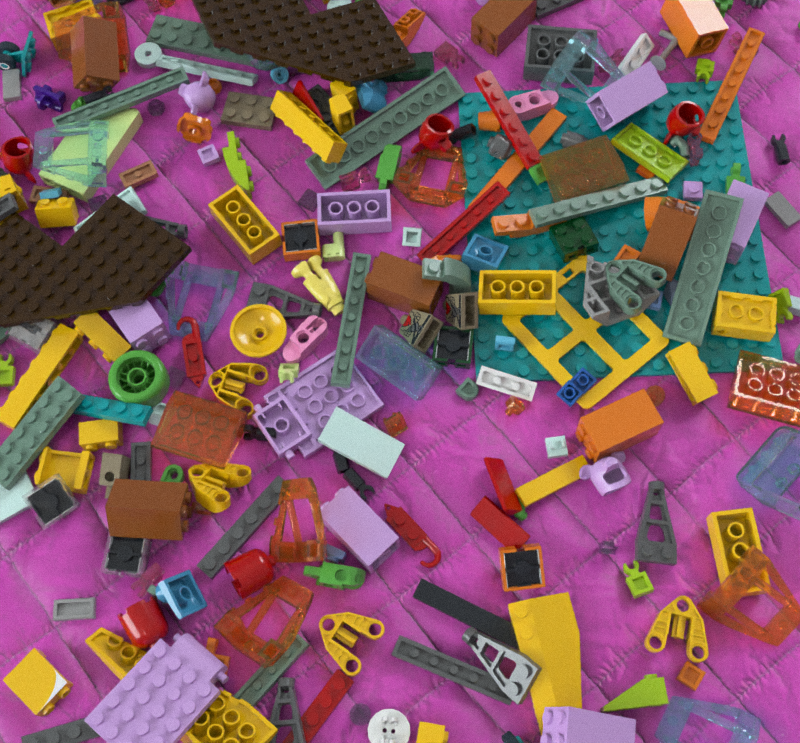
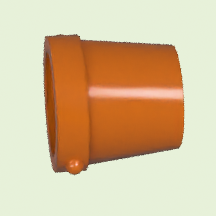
(488, 121)

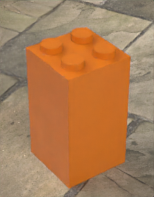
(695, 25)
(619, 425)

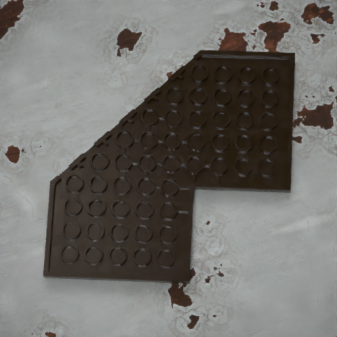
(339, 44)
(105, 265)

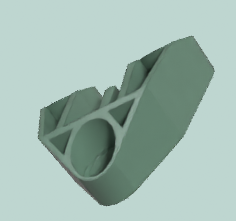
(628, 279)

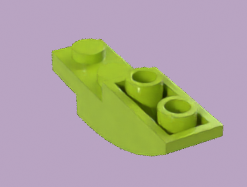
(237, 166)

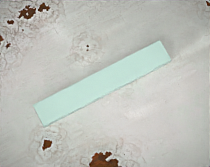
(212, 71)

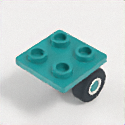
(11, 53)

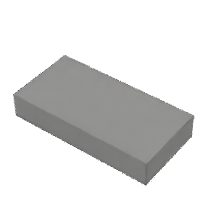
(12, 85)
(782, 210)
(74, 609)

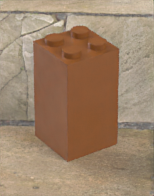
(501, 23)
(94, 54)
(669, 235)
(401, 285)
(149, 509)

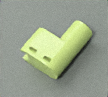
(336, 250)

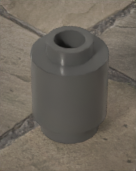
(571, 138)

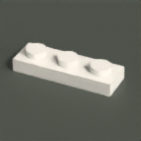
(636, 54)
(506, 383)

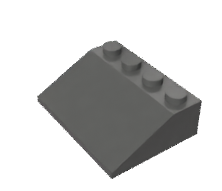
(545, 46)

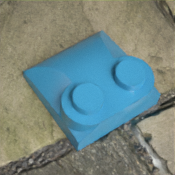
(372, 95)
(483, 254)
(181, 594)

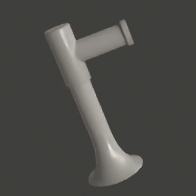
(659, 61)

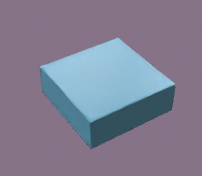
(50, 193)
(504, 343)

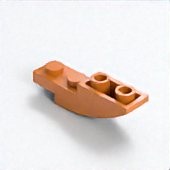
(409, 25)
(516, 225)

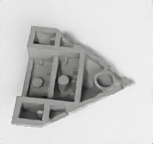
(597, 298)

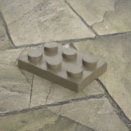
(248, 111)

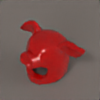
(682, 120)
(435, 134)
(18, 160)

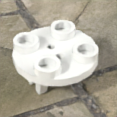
(389, 720)

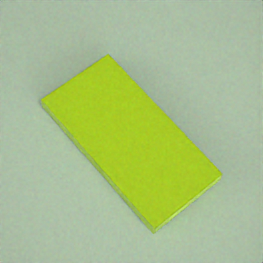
(649, 152)

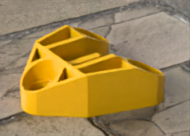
(242, 372)
(210, 486)
(356, 622)
(695, 631)

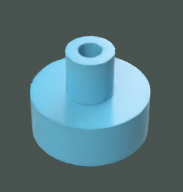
(279, 75)

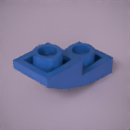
(576, 387)

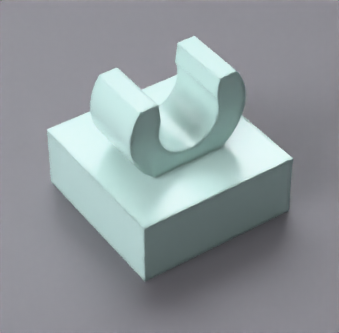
(556, 447)

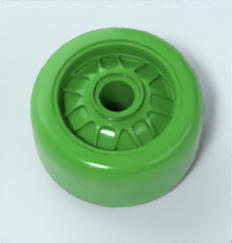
(130, 370)

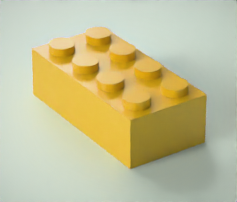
(245, 224)
(517, 292)
(730, 537)

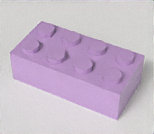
(354, 212)

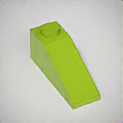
(645, 693)

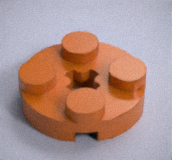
(189, 122)

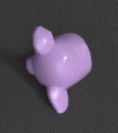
(198, 95)
(607, 473)

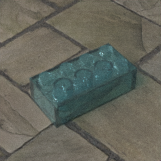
(398, 362)

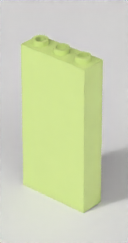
(121, 131)

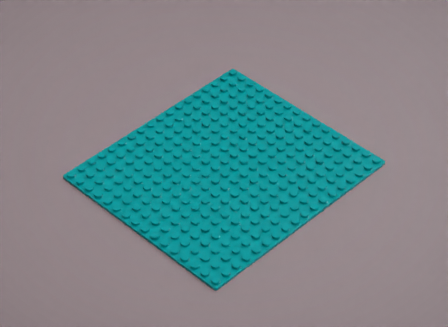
(613, 230)

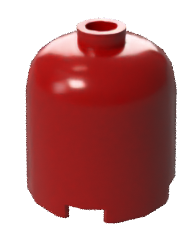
(250, 571)
(144, 623)

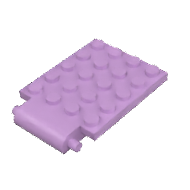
(304, 407)
(160, 694)

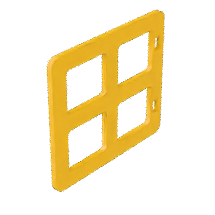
(585, 331)

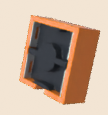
(300, 239)
(521, 567)

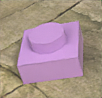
(208, 155)
(692, 191)

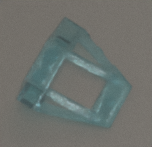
(561, 68)
(97, 151)
(201, 275)
(744, 728)

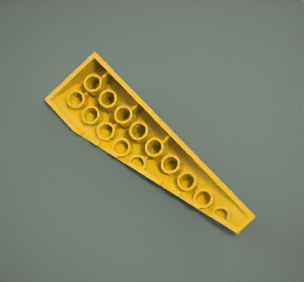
(551, 638)
(224, 720)

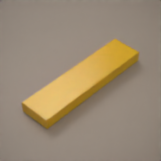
(550, 482)

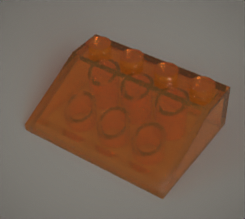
(583, 169)
(766, 388)
(199, 429)

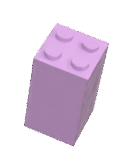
(626, 96)
(752, 206)
(141, 326)
(359, 529)
(585, 726)

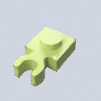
(288, 371)

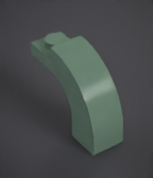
(449, 271)

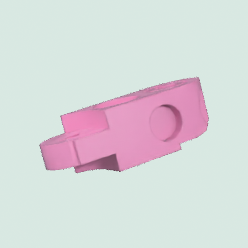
(533, 103)
(297, 351)

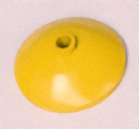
(254, 321)

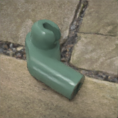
(682, 144)

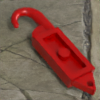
(193, 352)
(412, 533)

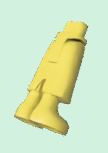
(320, 284)

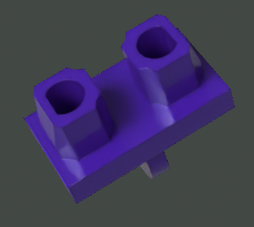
(47, 98)

